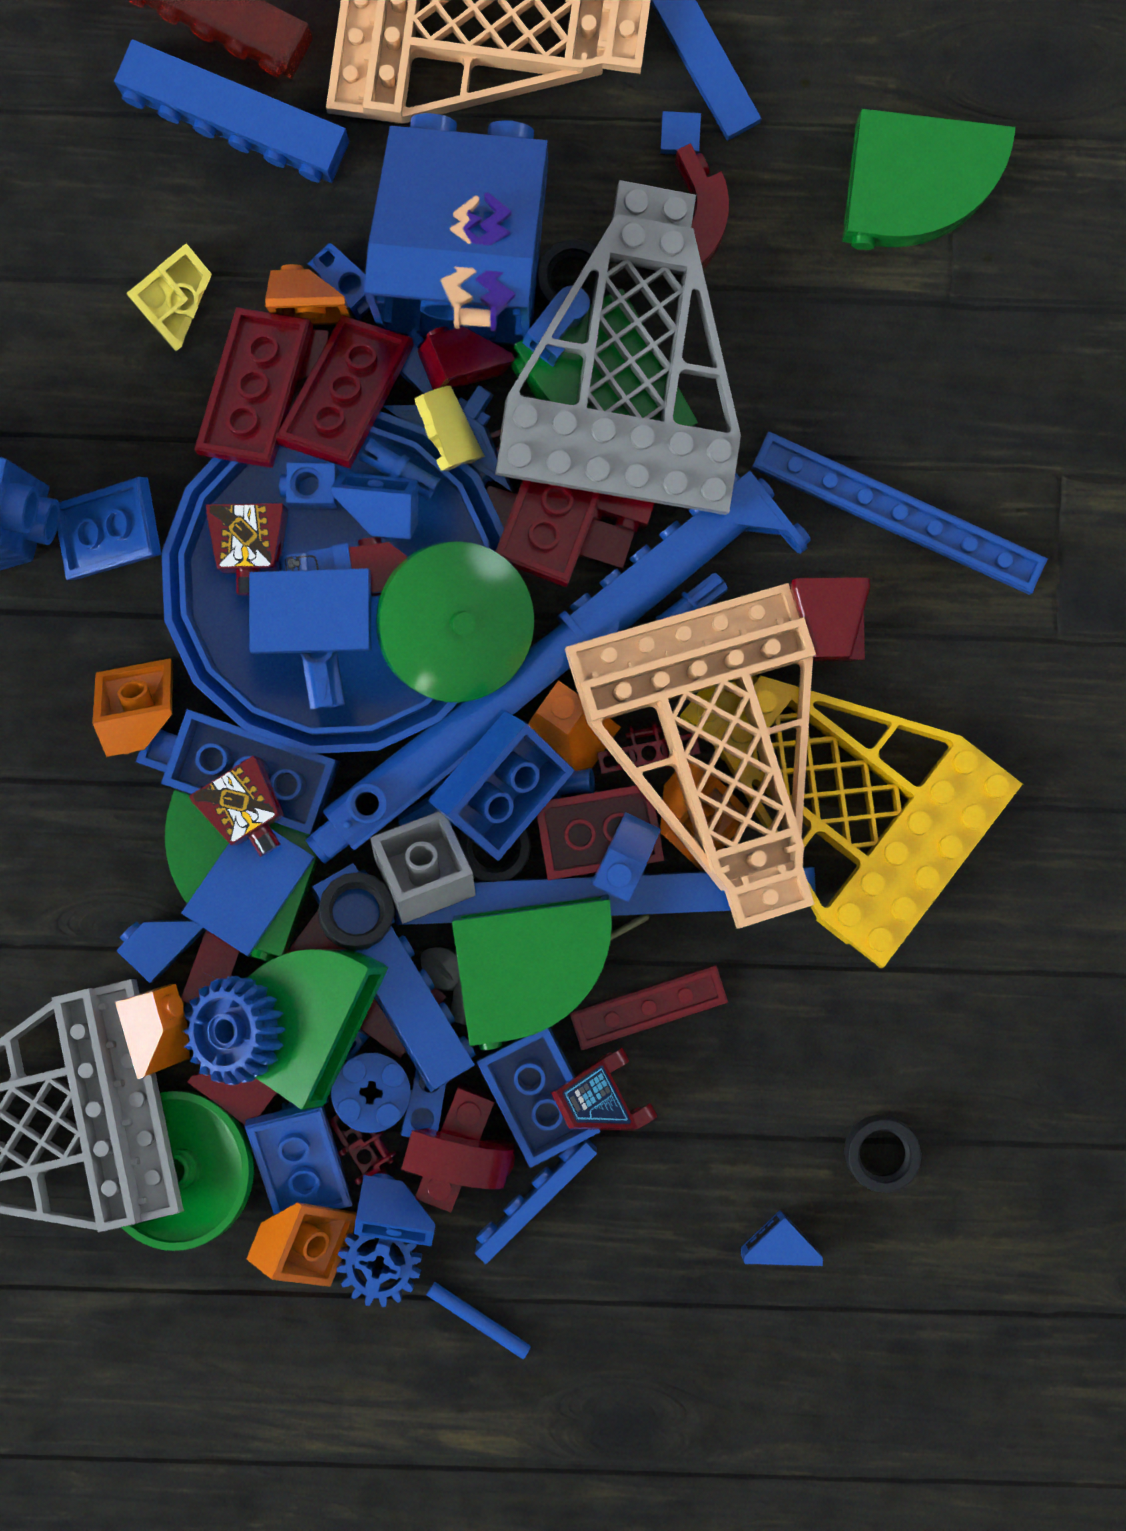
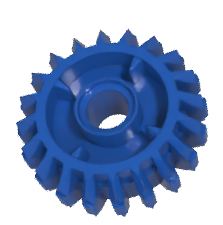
(250, 1049)

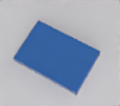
(108, 529)
(310, 611)
(247, 891)
(298, 1159)

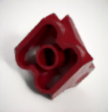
(833, 615)

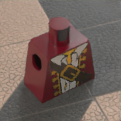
(247, 538)
(242, 805)

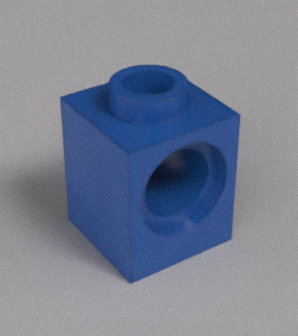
(296, 473)

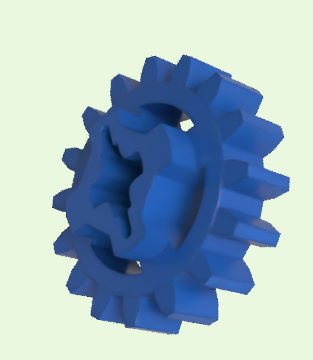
(394, 1268)

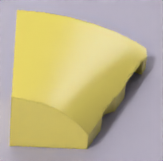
(172, 294)
(448, 428)

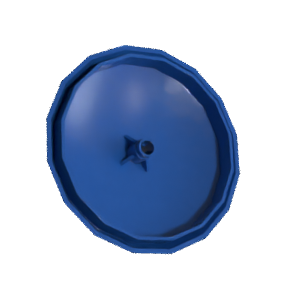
(212, 622)

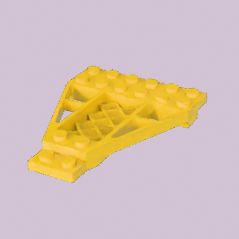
(919, 846)

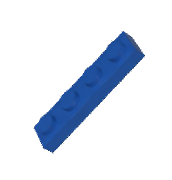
(522, 1210)

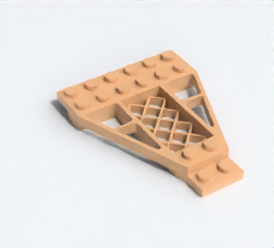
(379, 43)
(692, 655)

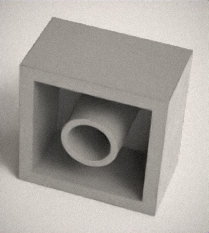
(423, 866)

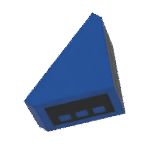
(780, 1244)

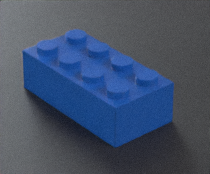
(213, 747)

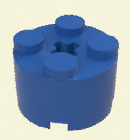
(384, 1110)

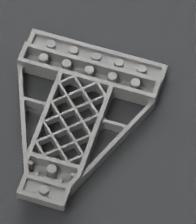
(620, 451)
(115, 1116)

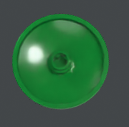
(455, 621)
(211, 1169)

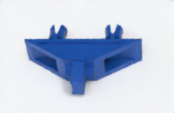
(477, 419)

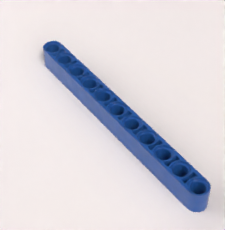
(653, 895)

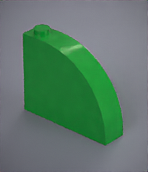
(919, 176)
(562, 381)
(195, 847)
(528, 965)
(323, 1009)

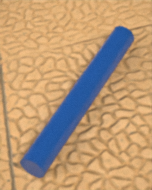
(478, 1320)

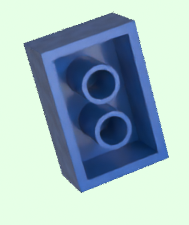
(501, 785)
(522, 1082)

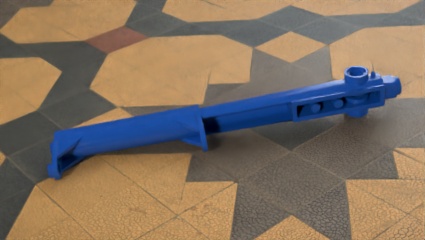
(615, 608)

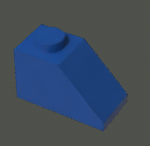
(380, 503)
(626, 857)
(157, 945)
(392, 1212)

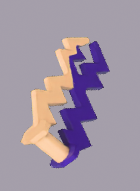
(499, 295)

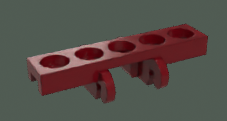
(657, 744)
(363, 1143)

